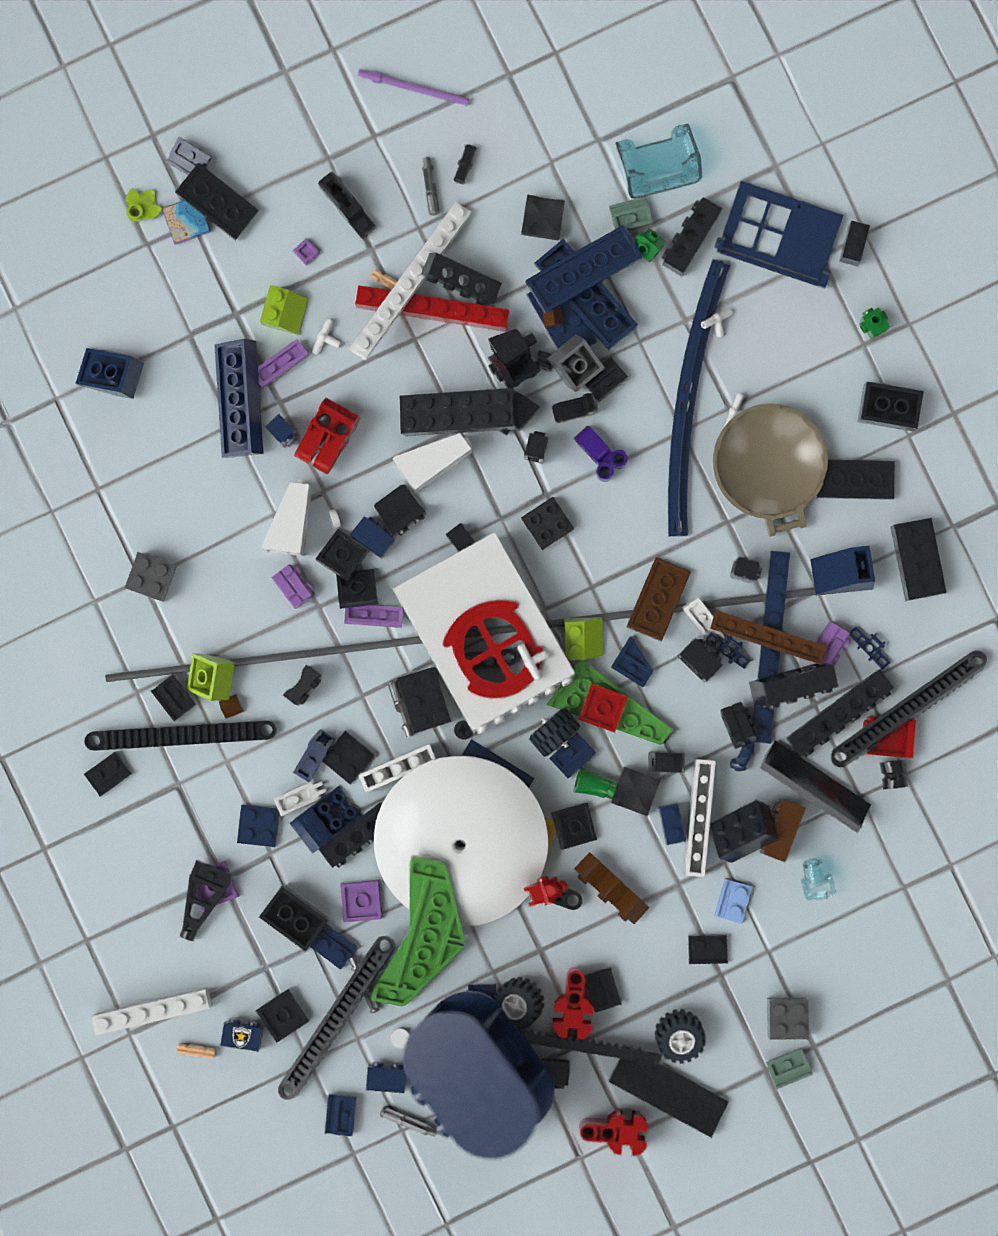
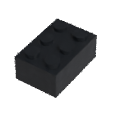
(890, 406)
(424, 700)
(744, 831)
(294, 918)

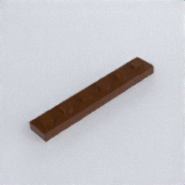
(768, 637)

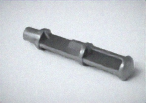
(430, 186)
(401, 708)
(373, 1006)
(407, 1121)

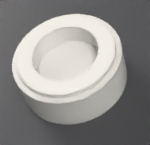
(334, 518)
(399, 1037)

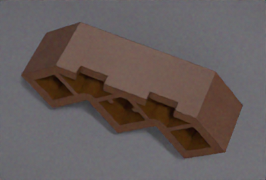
(611, 888)

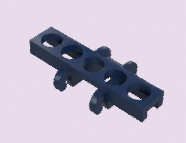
(867, 642)
(720, 649)

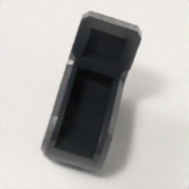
(575, 408)

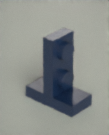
(314, 755)

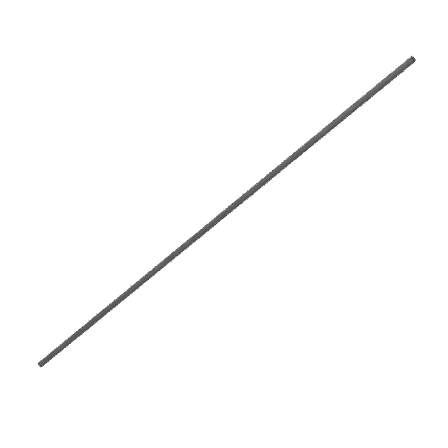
(416, 640)

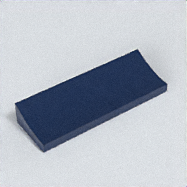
(595, 306)
(238, 398)

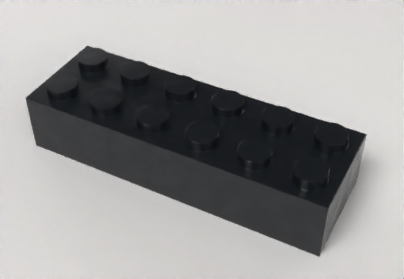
(458, 412)

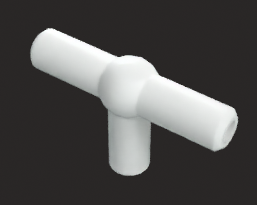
(716, 321)
(324, 337)
(734, 410)
(531, 661)

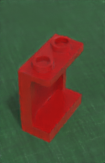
(897, 745)

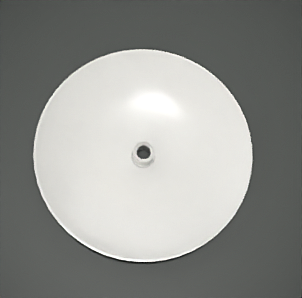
(470, 803)

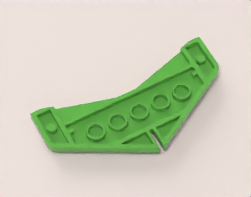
(426, 946)

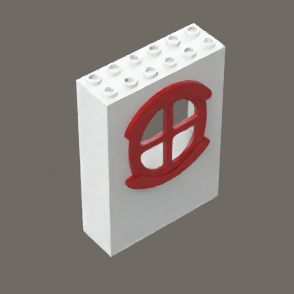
(462, 595)

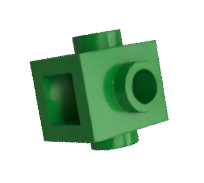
(649, 244)
(877, 328)

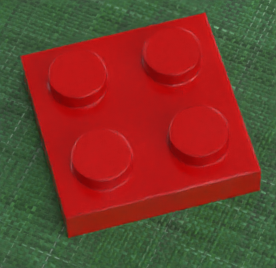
(603, 708)

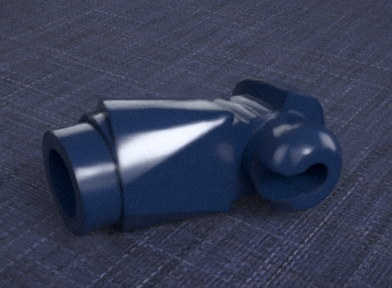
(745, 755)

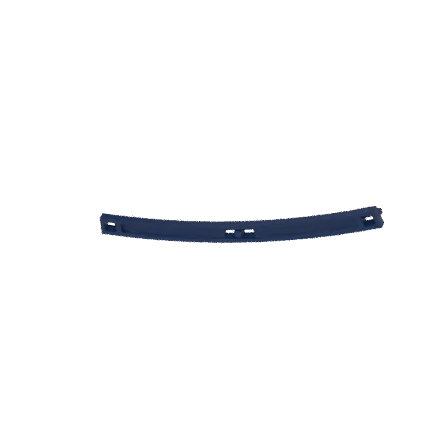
(682, 419)

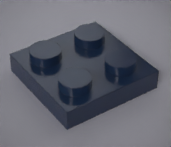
(258, 826)

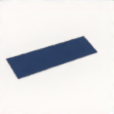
(476, 750)

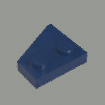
(632, 663)

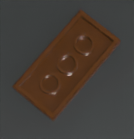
(658, 599)

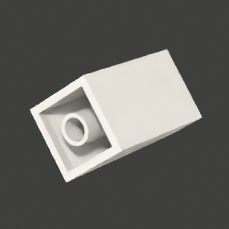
(431, 461)
(290, 522)

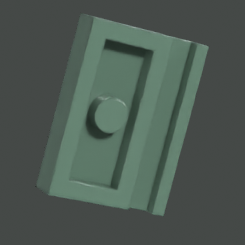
(631, 214)
(789, 1068)

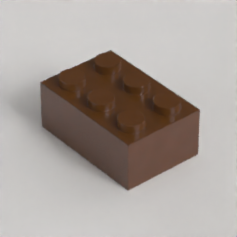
(787, 821)

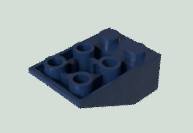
(843, 571)
(325, 819)

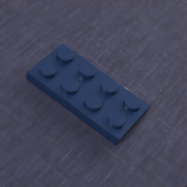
(572, 325)

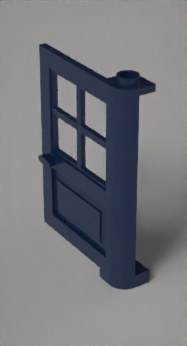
(803, 244)

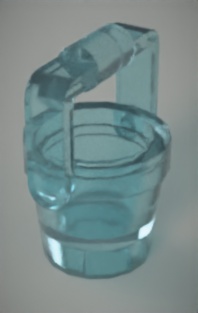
(815, 876)

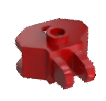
(546, 890)

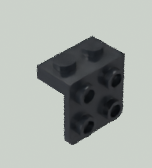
(513, 379)
(400, 510)

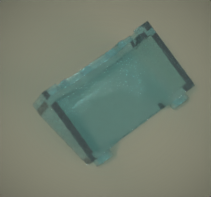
(660, 164)

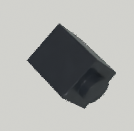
(460, 537)

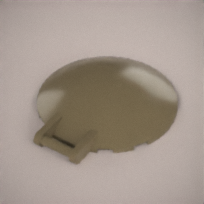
(770, 463)

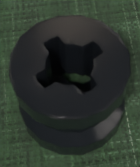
(543, 362)
(465, 731)

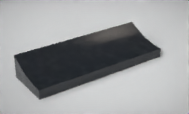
(815, 786)
(670, 1094)

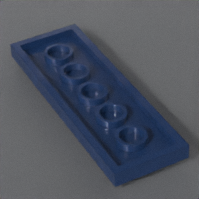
(583, 269)

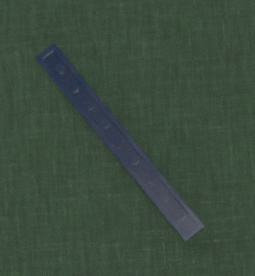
(773, 619)

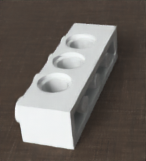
(396, 768)

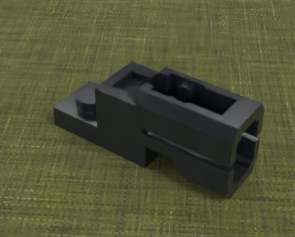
(346, 204)

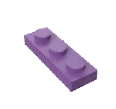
(281, 363)
(374, 616)

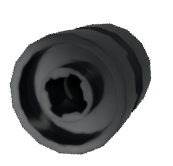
(893, 767)

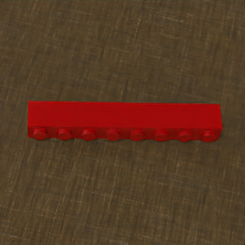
(438, 309)

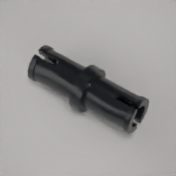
(465, 164)

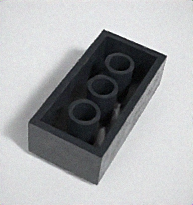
(918, 559)
(793, 684)

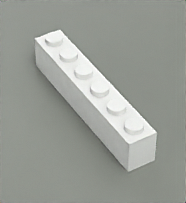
(699, 818)
(151, 1011)

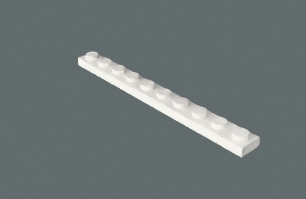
(409, 282)

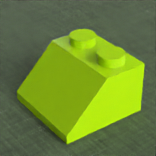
(284, 310)
(583, 638)
(210, 677)

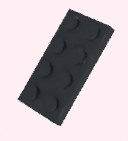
(216, 201)
(859, 480)

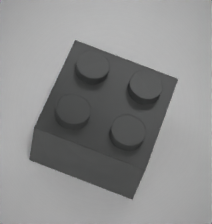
(575, 363)
(150, 576)
(787, 1018)

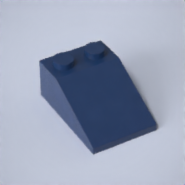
(110, 373)

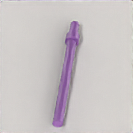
(377, 77)

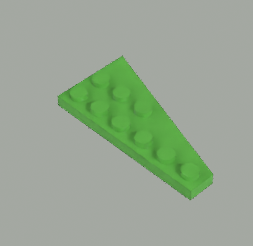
(634, 718)

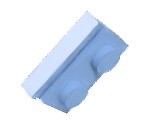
(733, 901)

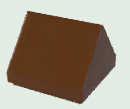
(554, 318)
(231, 707)

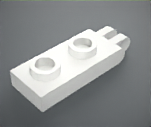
(702, 618)
(299, 798)

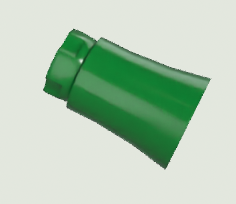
(594, 784)

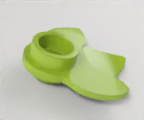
(144, 203)

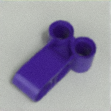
(599, 452)

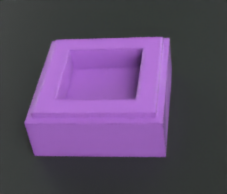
(306, 251)

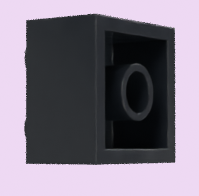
(700, 660)

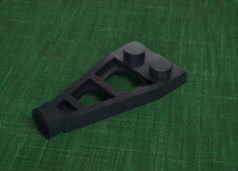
(209, 876)

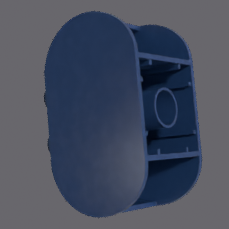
(477, 1075)

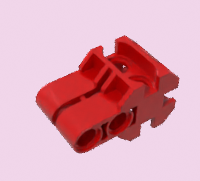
(318, 433)
(573, 1010)
(623, 1131)

